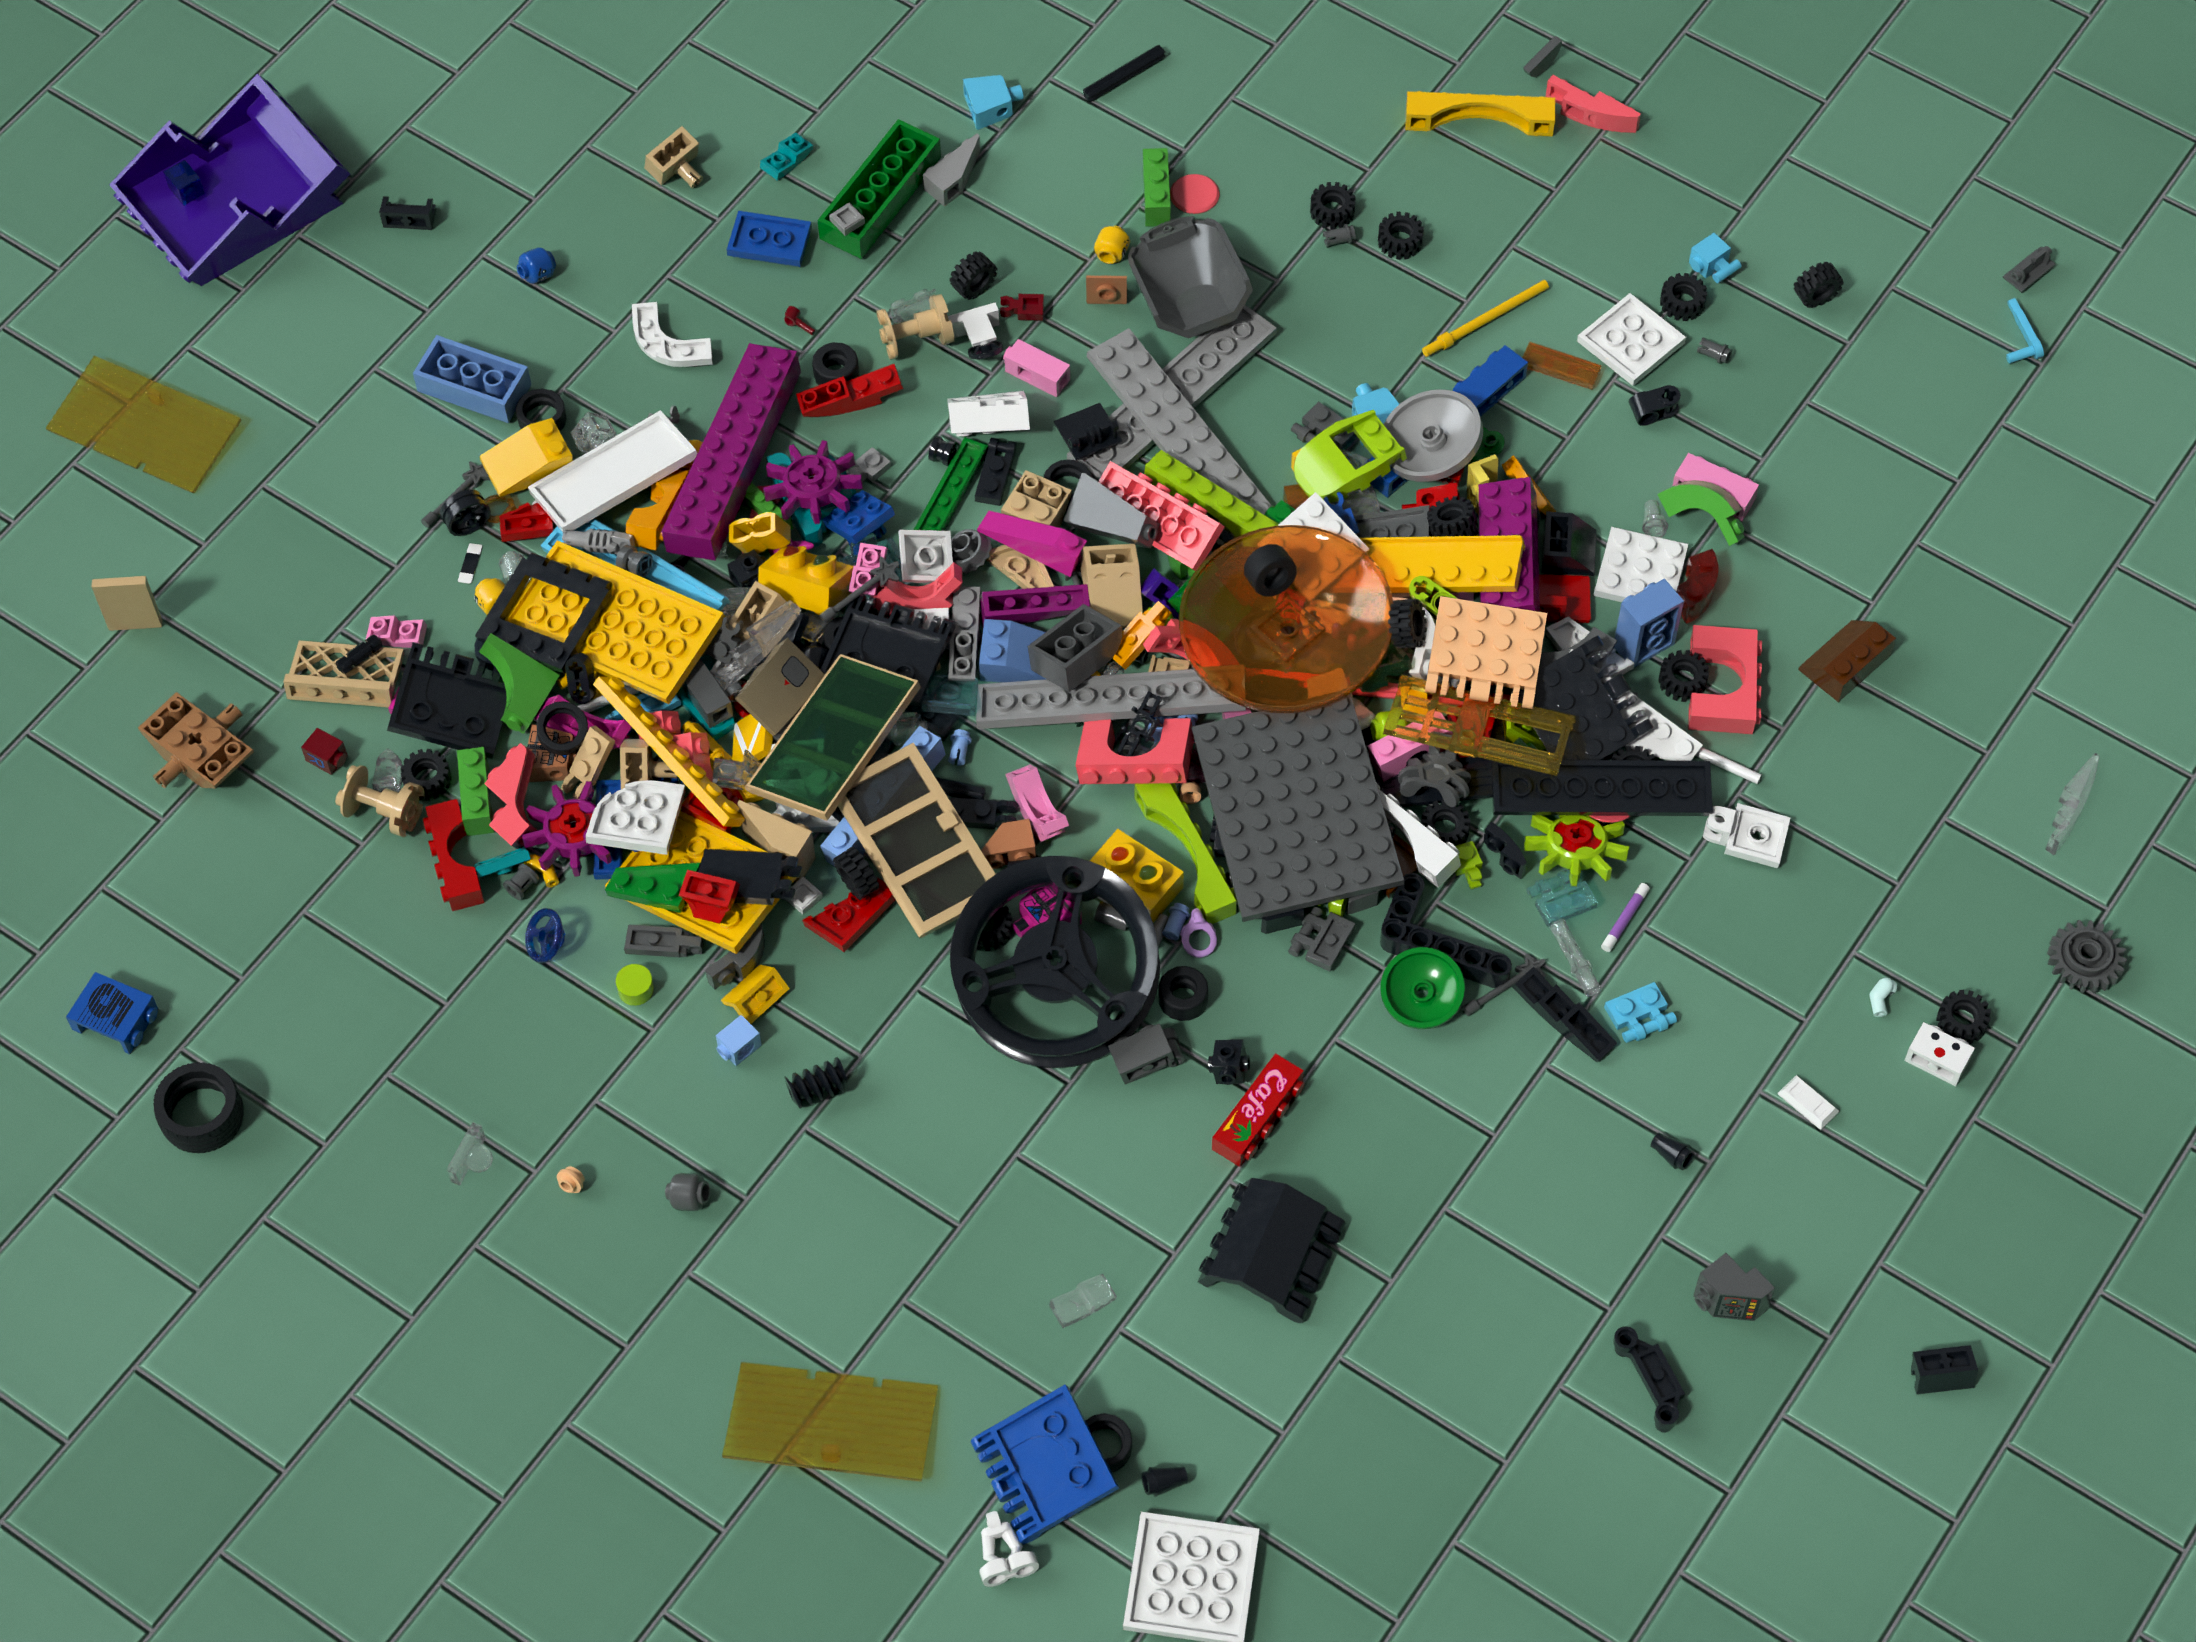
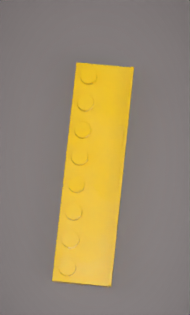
(1450, 562)

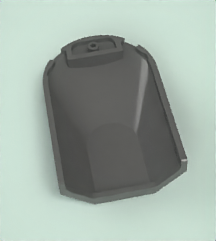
(1190, 276)

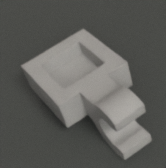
(870, 465)

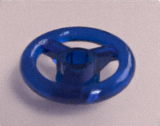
(550, 937)

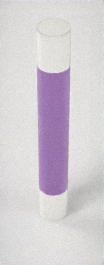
(1625, 917)

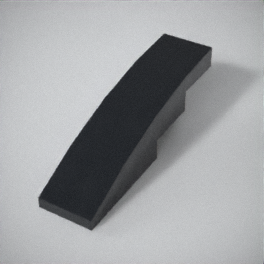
(1563, 1015)

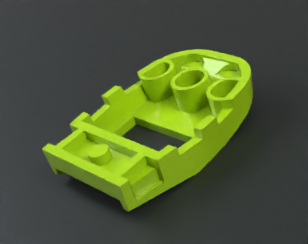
(1326, 470)

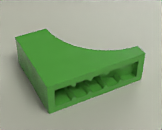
(525, 682)

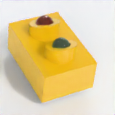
(806, 578)
(1146, 872)

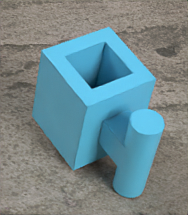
(1712, 256)

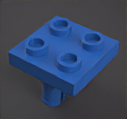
(865, 517)

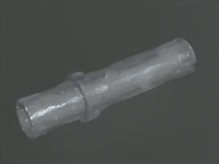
(1579, 965)

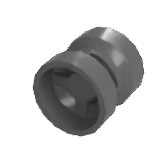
(634, 561)

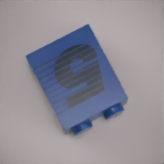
(113, 1011)

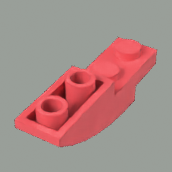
(1597, 112)

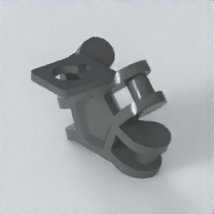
(1436, 771)

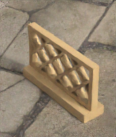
(340, 688)

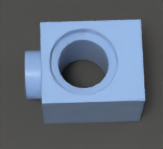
(738, 1041)

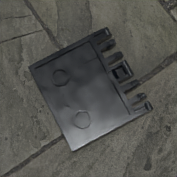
(892, 641)
(1576, 690)
(448, 703)

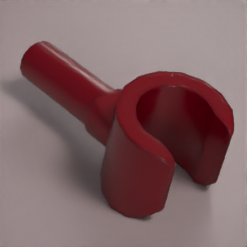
(792, 318)

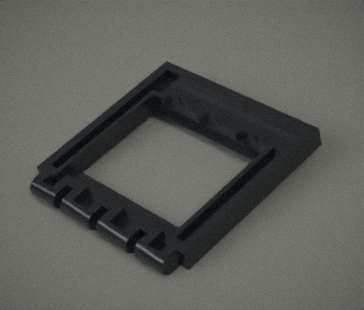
(538, 646)

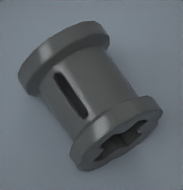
(520, 881)

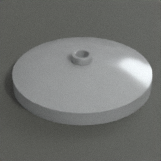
(1438, 434)

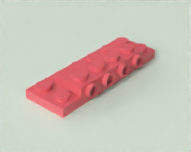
(1183, 530)

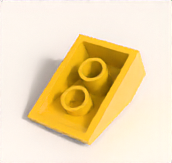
(526, 457)

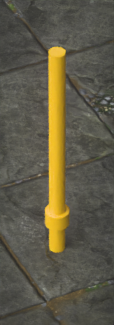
(1447, 339)

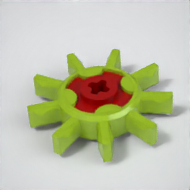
(1576, 844)

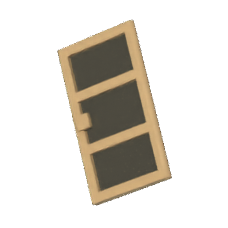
(915, 839)

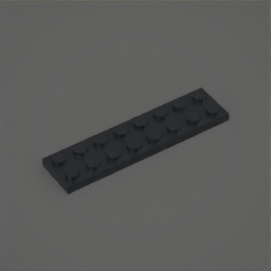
(1605, 789)

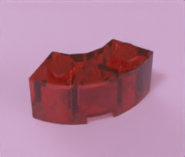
(1699, 586)

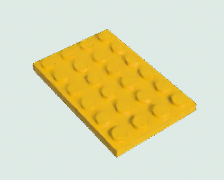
(687, 846)

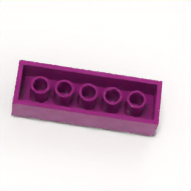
(1506, 510)

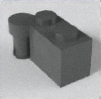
(1145, 1052)

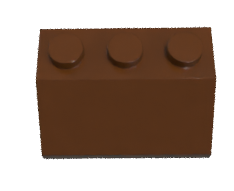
(1849, 657)

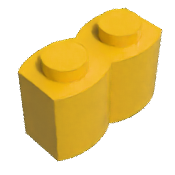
(760, 533)

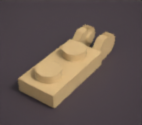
(588, 760)

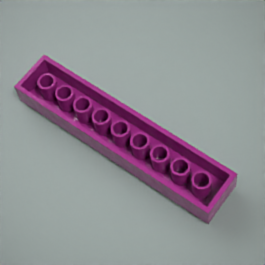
(731, 452)

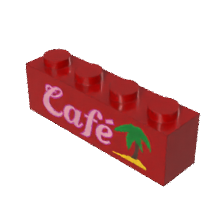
(1258, 1110)

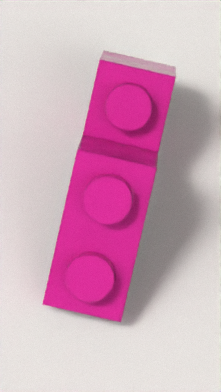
(564, 722)

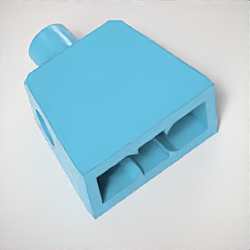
(990, 99)
(1378, 400)

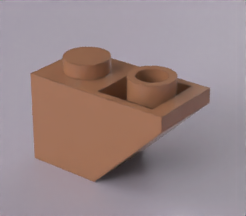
(1010, 843)

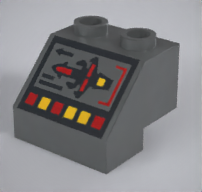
(1732, 1293)

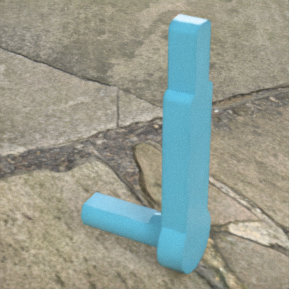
(2034, 345)

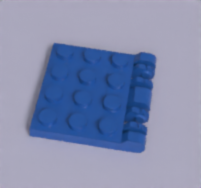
(1048, 1461)

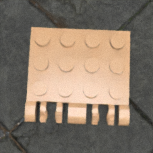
(1488, 648)

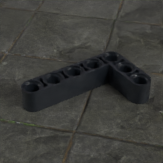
(1460, 950)

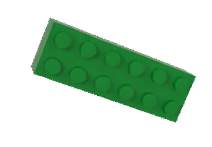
(882, 186)

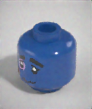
(536, 265)

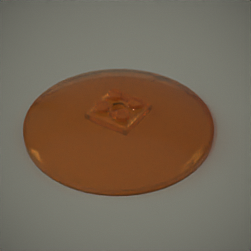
(1333, 605)

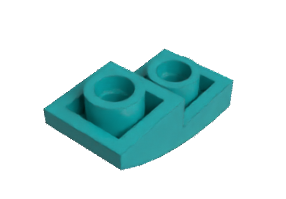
(787, 157)

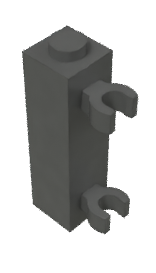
(708, 696)

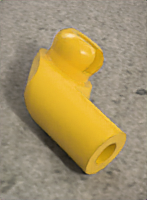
(550, 876)

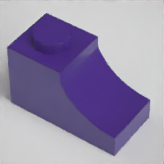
(1160, 588)

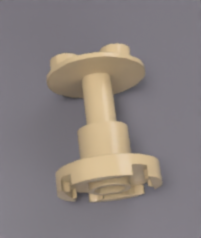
(924, 324)
(401, 806)

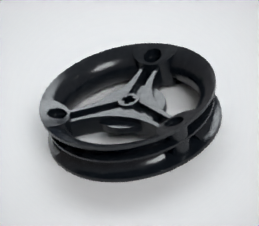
(1049, 941)

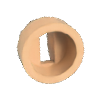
(1190, 798)

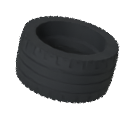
(189, 1079)

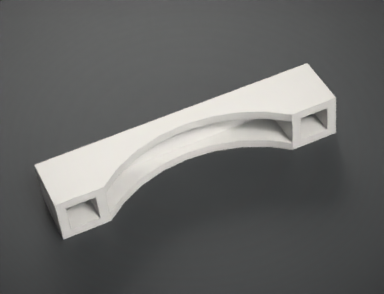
(1433, 856)

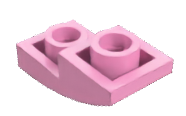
(867, 560)
(396, 632)

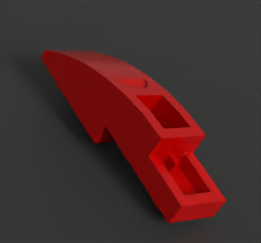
(848, 396)

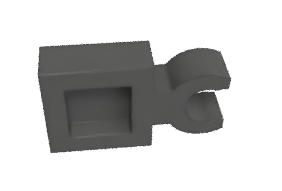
(724, 641)

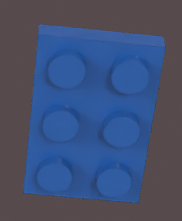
(769, 238)

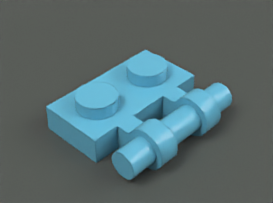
(1636, 1006)

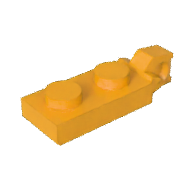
(1515, 470)
(1137, 632)

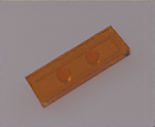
(1561, 365)

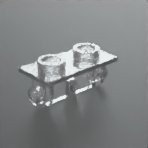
(905, 310)

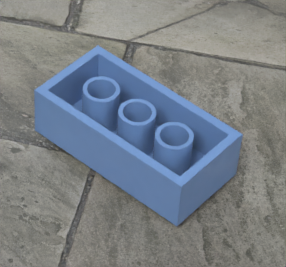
(472, 378)

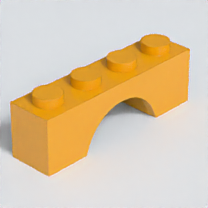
(648, 522)

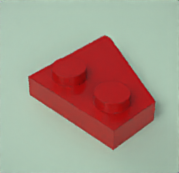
(525, 523)

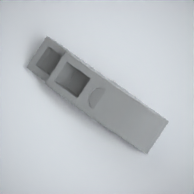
(966, 634)

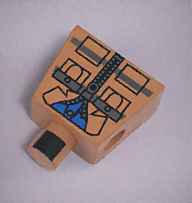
(546, 764)

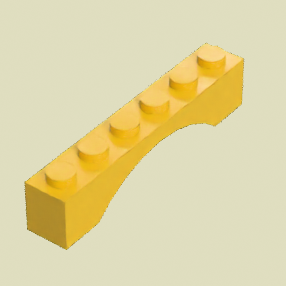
(1529, 114)

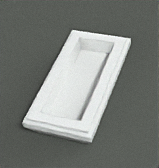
(1808, 1102)

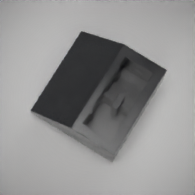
(1568, 545)

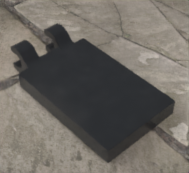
(755, 872)

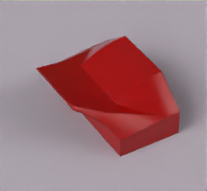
(708, 895)

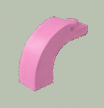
(1035, 803)

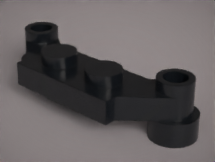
(1655, 1374)

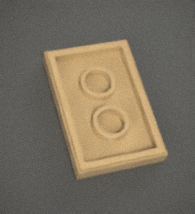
(127, 603)

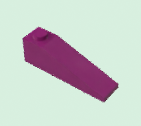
(1032, 603)

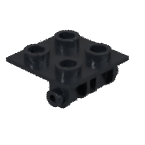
(1088, 431)

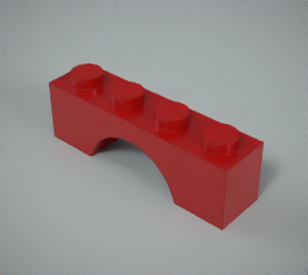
(460, 881)

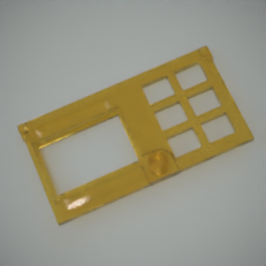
(1471, 725)

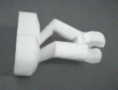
(998, 1569)

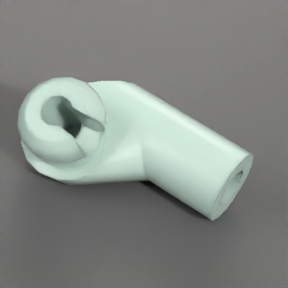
(1878, 994)

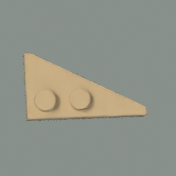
(1019, 568)

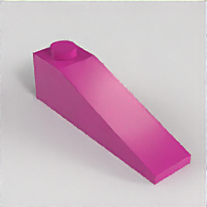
(1039, 541)

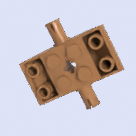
(194, 742)

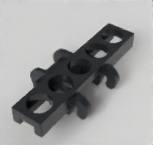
(1139, 734)

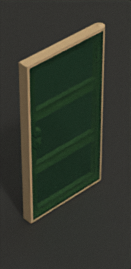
(833, 737)

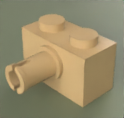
(673, 158)
(638, 765)

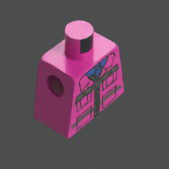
(1038, 907)

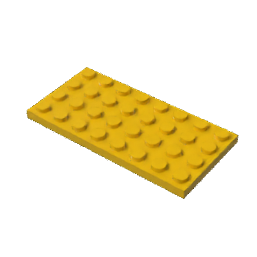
(643, 634)

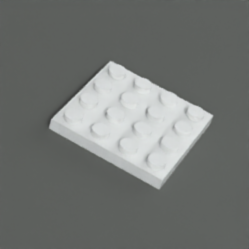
(1191, 1579)

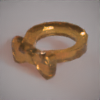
(507, 498)

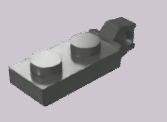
(661, 941)

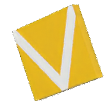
(752, 737)

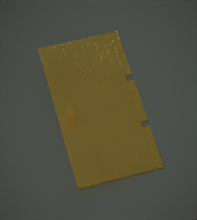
(144, 423)
(830, 1422)

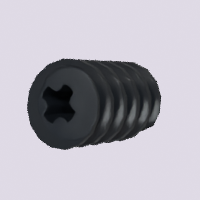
(817, 1083)

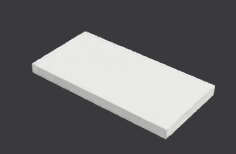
(613, 472)

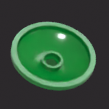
(1422, 970)

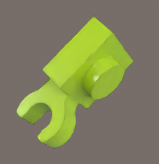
(1470, 864)

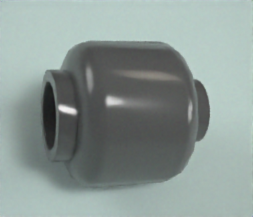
(687, 1192)

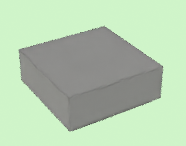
(847, 219)

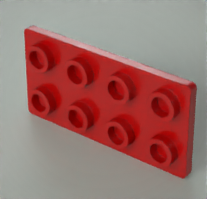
(1565, 597)

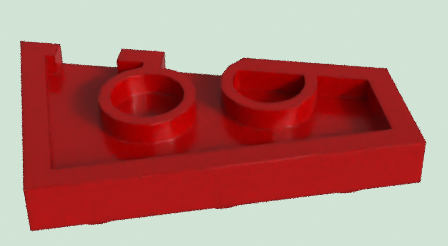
(850, 918)

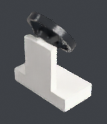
(978, 326)

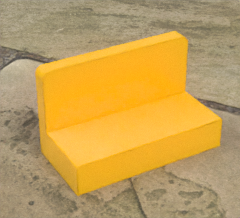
(756, 992)

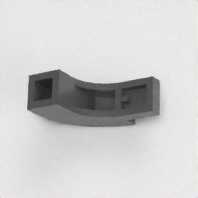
(742, 963)

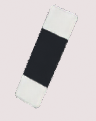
(470, 563)

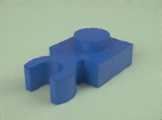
(1345, 514)

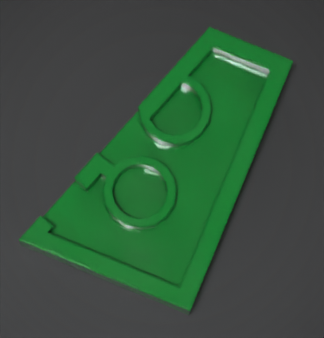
(651, 885)

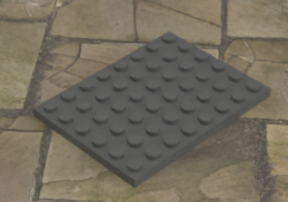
(1296, 808)

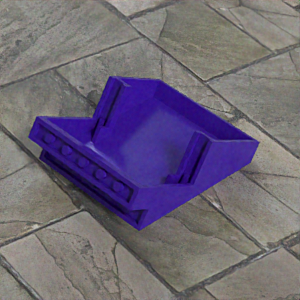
(259, 179)

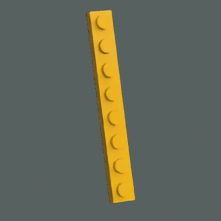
(674, 756)

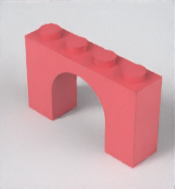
(1739, 651)
(1163, 764)

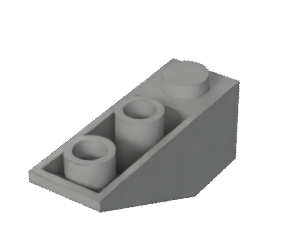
(950, 175)

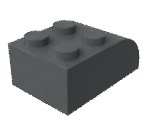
(1075, 647)

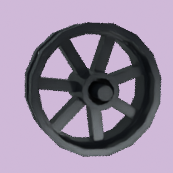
(465, 512)

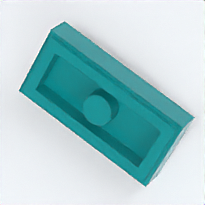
(502, 863)

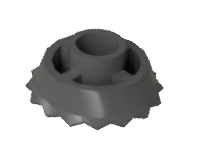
(970, 549)

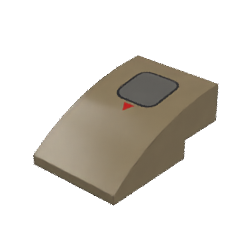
(780, 686)

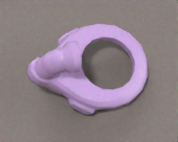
(1198, 922)

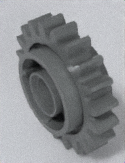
(2068, 960)

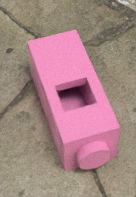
(1036, 367)

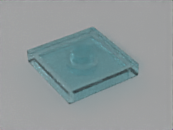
(951, 696)

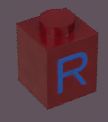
(324, 751)

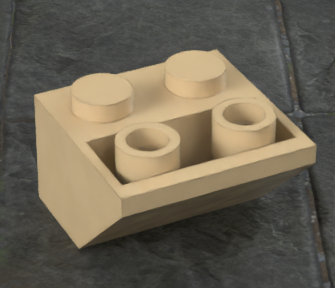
(1038, 500)
(755, 606)

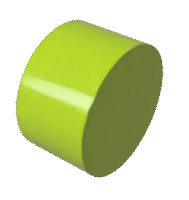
(634, 984)

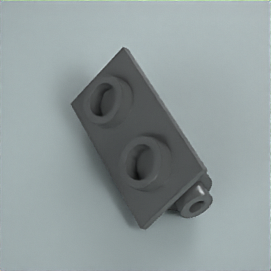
(2030, 268)

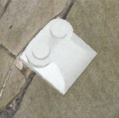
(924, 554)

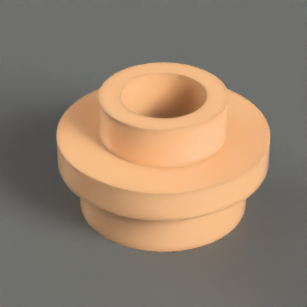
(570, 1180)

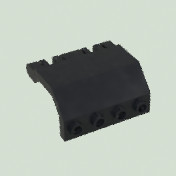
(1273, 1245)

